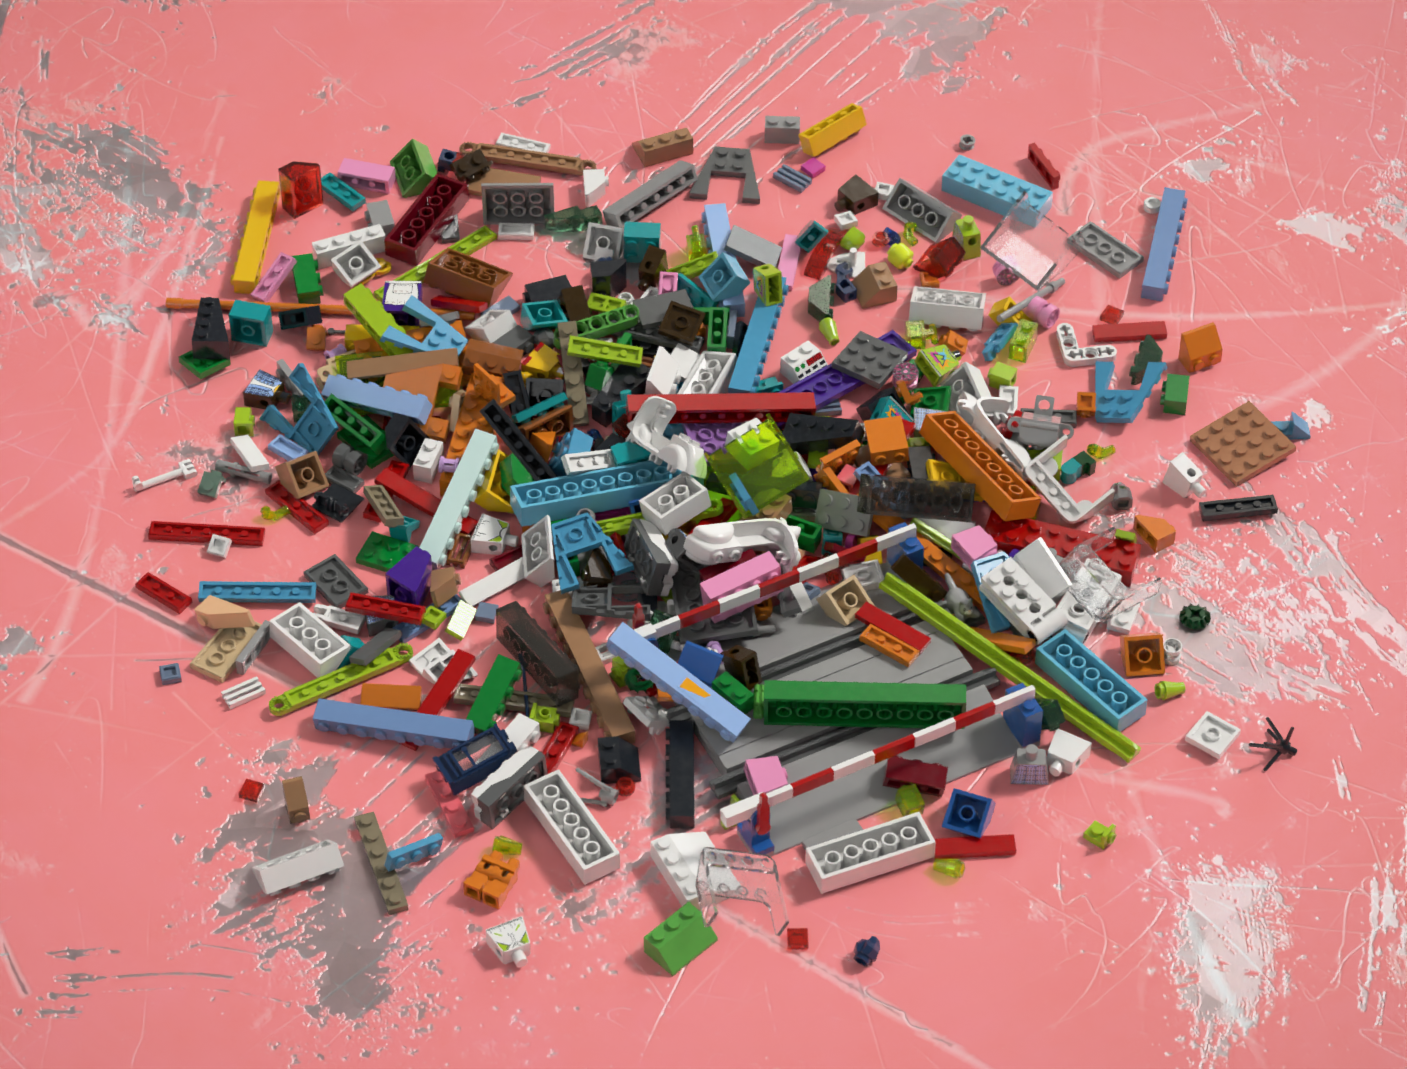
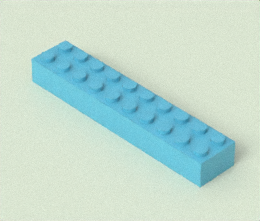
(594, 490)

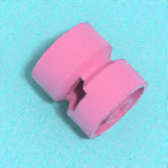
(1041, 311)

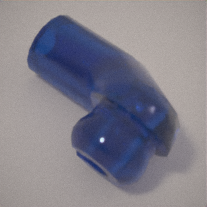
(895, 237)

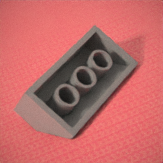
(913, 204)

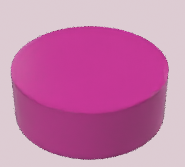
(851, 541)

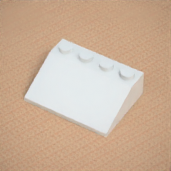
(948, 308)
(678, 862)

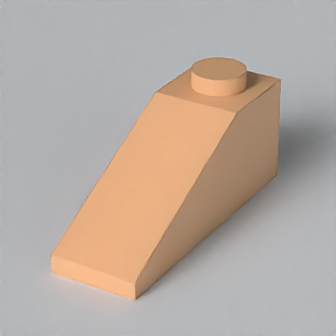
(222, 614)

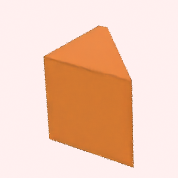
(580, 739)

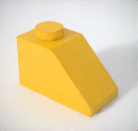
(1003, 305)

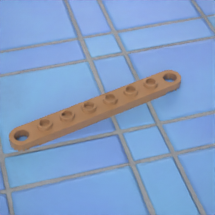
(530, 158)

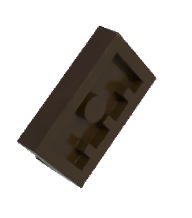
(470, 166)

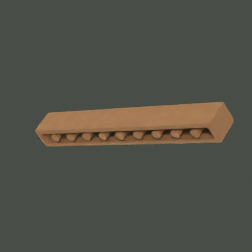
(593, 675)

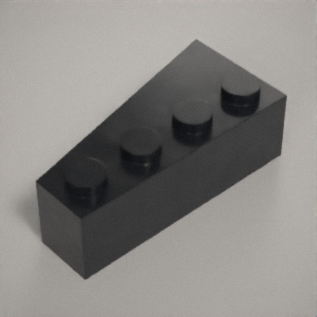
(209, 333)
(623, 378)
(820, 433)

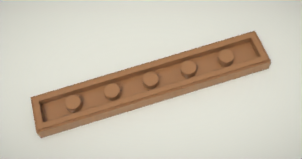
(397, 363)

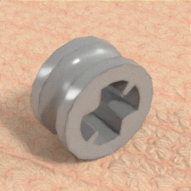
(967, 138)

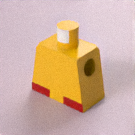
(543, 363)

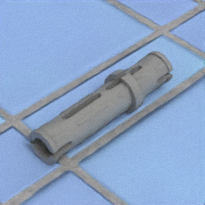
(222, 466)

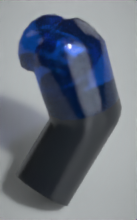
(598, 439)

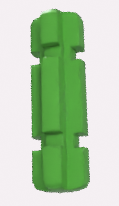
(758, 709)

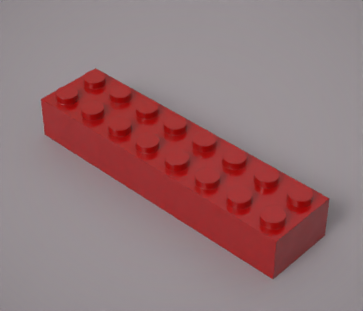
(1119, 556)

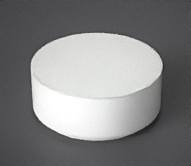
(1152, 205)

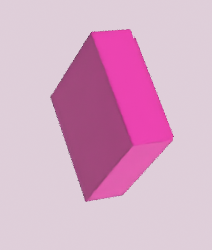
(813, 167)

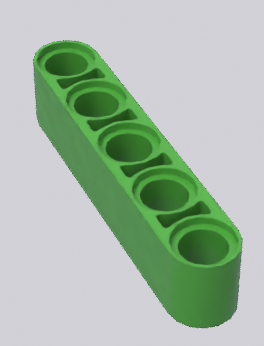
(603, 320)

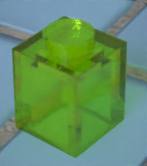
(909, 800)

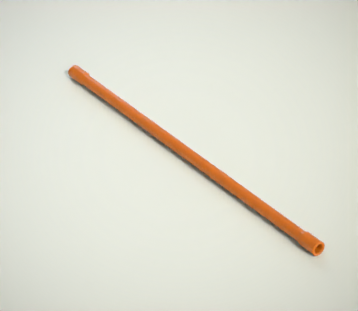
(180, 303)

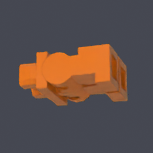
(492, 879)

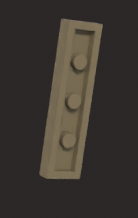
(383, 505)

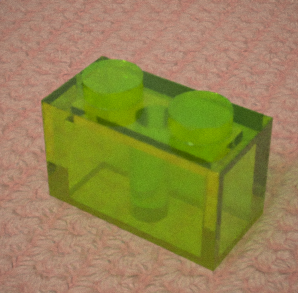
(1023, 340)

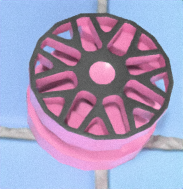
(1003, 275)
(907, 372)

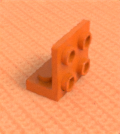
(491, 388)

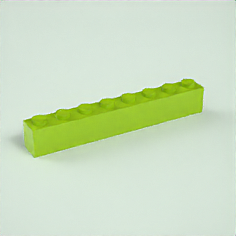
(376, 321)

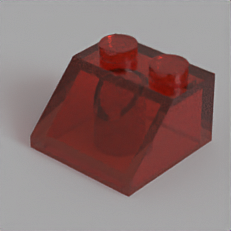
(941, 258)

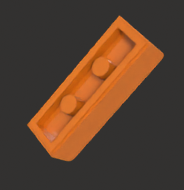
(391, 696)

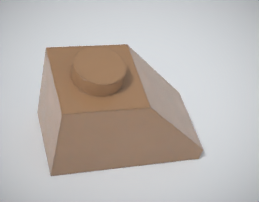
(444, 585)
(296, 800)

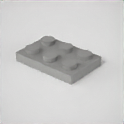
(839, 513)

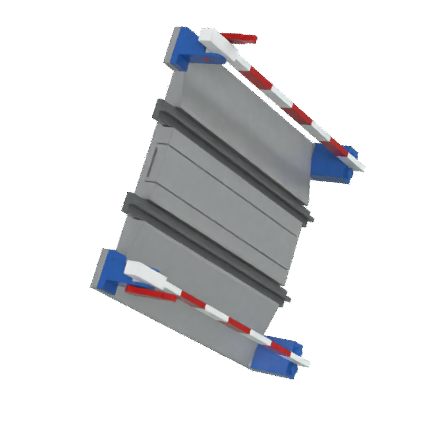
(841, 769)

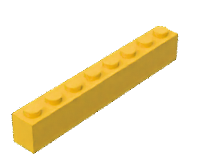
(256, 236)

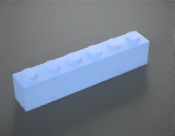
(377, 399)

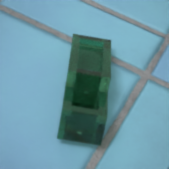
(572, 219)

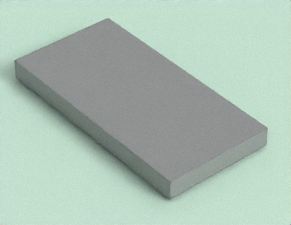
(1108, 250)

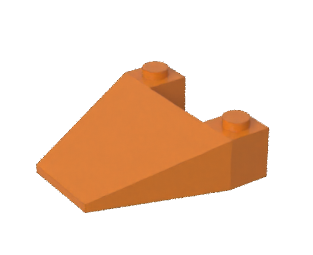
(427, 382)

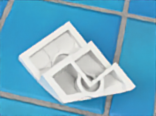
(433, 661)

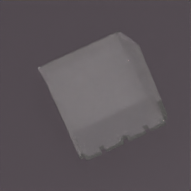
(1030, 245)

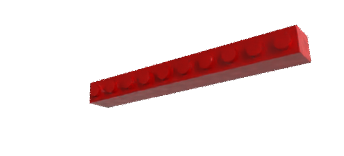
(729, 406)

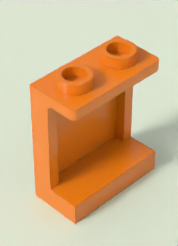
(886, 440)

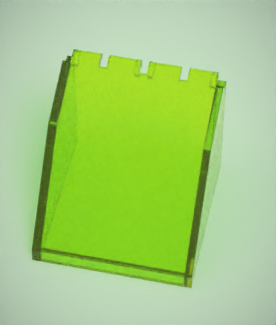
(762, 464)

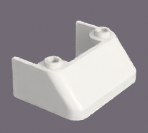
(1041, 473)

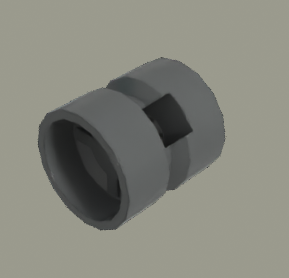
(349, 459)

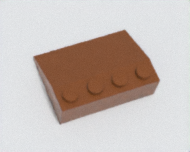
(466, 277)

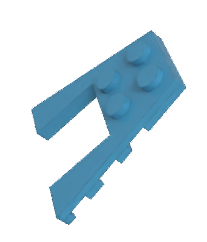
(440, 337)
(1122, 405)
(315, 425)
(578, 536)
(996, 620)

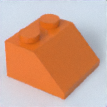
(1200, 348)
(1142, 654)

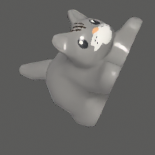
(959, 601)

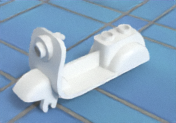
(983, 417)
(678, 452)
(727, 541)

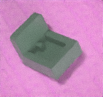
(211, 483)

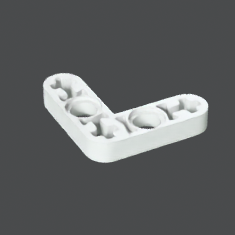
(1076, 352)

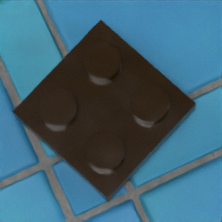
(681, 323)

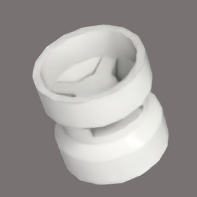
(1172, 651)

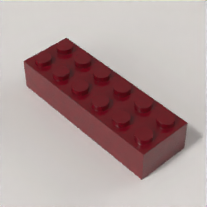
(426, 219)

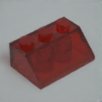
(300, 187)

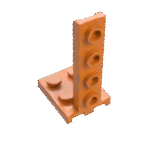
(833, 463)

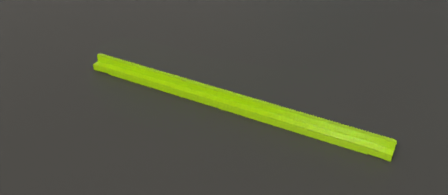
(1008, 666)

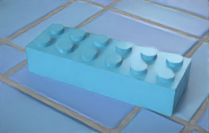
(991, 187)
(1090, 681)

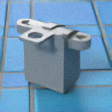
(1040, 428)

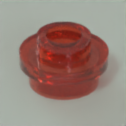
(880, 239)
(625, 786)

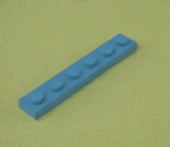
(259, 591)

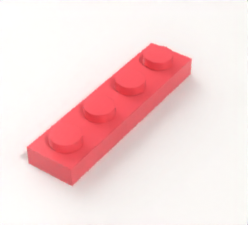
(449, 805)

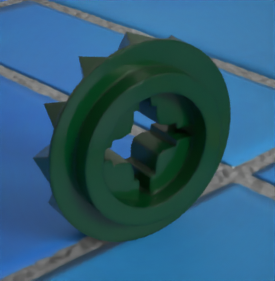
(1195, 622)
(632, 683)

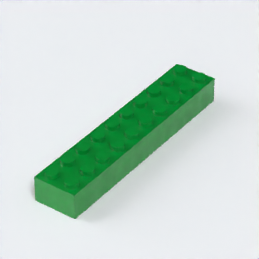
(861, 703)

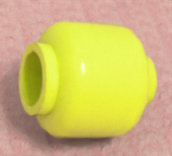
(900, 256)

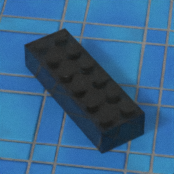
(916, 497)
(537, 653)

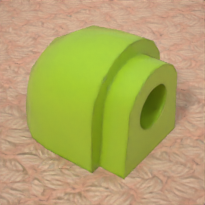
(853, 239)

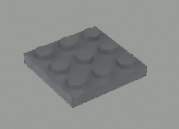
(869, 359)

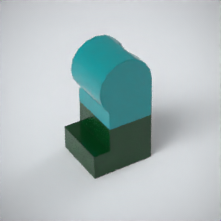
(1076, 467)

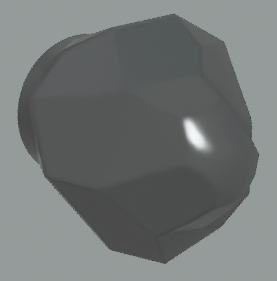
(545, 336)

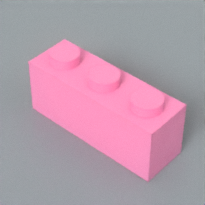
(367, 175)

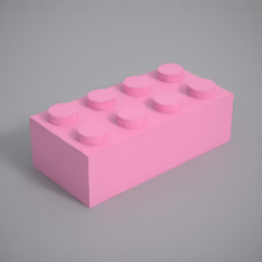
(739, 578)

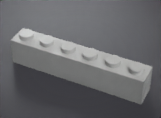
(650, 194)

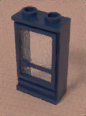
(475, 759)

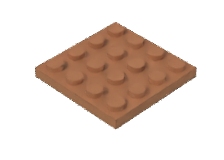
(1242, 443)

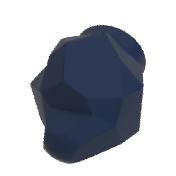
(866, 950)

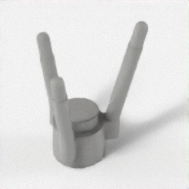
(607, 794)

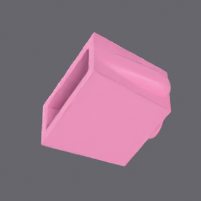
(973, 545)
(765, 774)

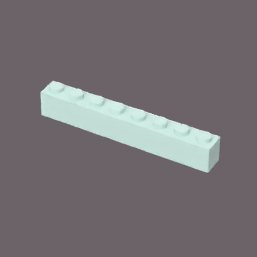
(458, 496)

